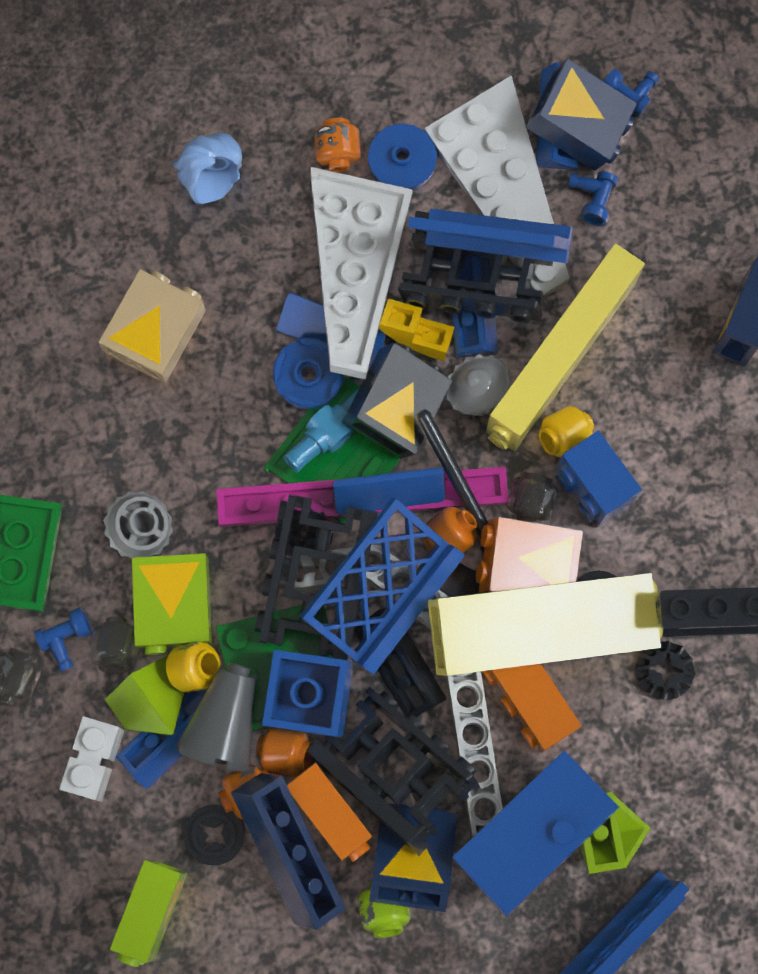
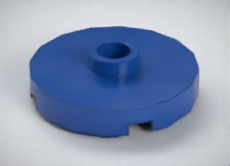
(403, 173)
(290, 366)

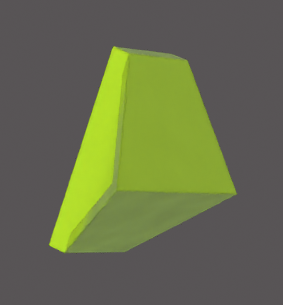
(147, 700)
(615, 840)

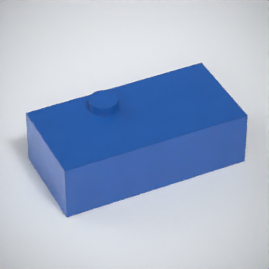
(535, 833)

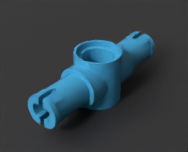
(324, 433)

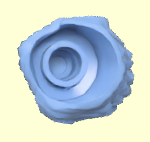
(209, 166)

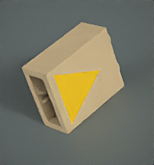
(153, 325)

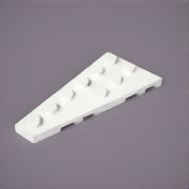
(496, 166)
(357, 245)

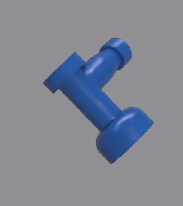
(640, 92)
(595, 212)
(52, 637)

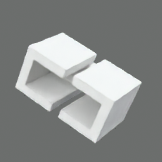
(85, 774)

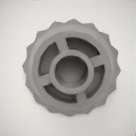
(478, 385)
(138, 525)

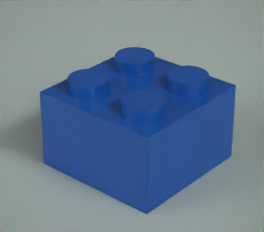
(596, 479)
(308, 693)

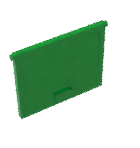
(353, 459)

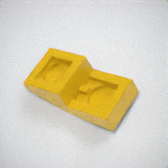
(422, 335)

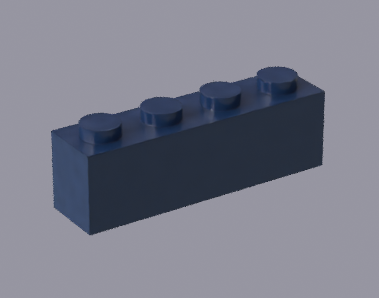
(288, 850)

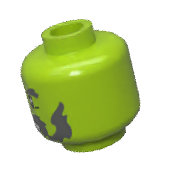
(381, 918)

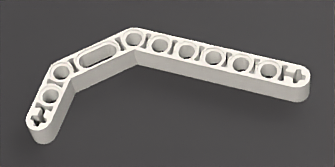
(461, 716)

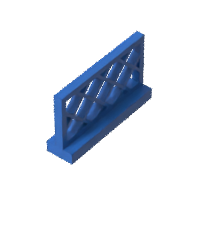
(495, 235)
(401, 610)
(629, 927)

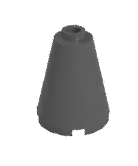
(223, 721)

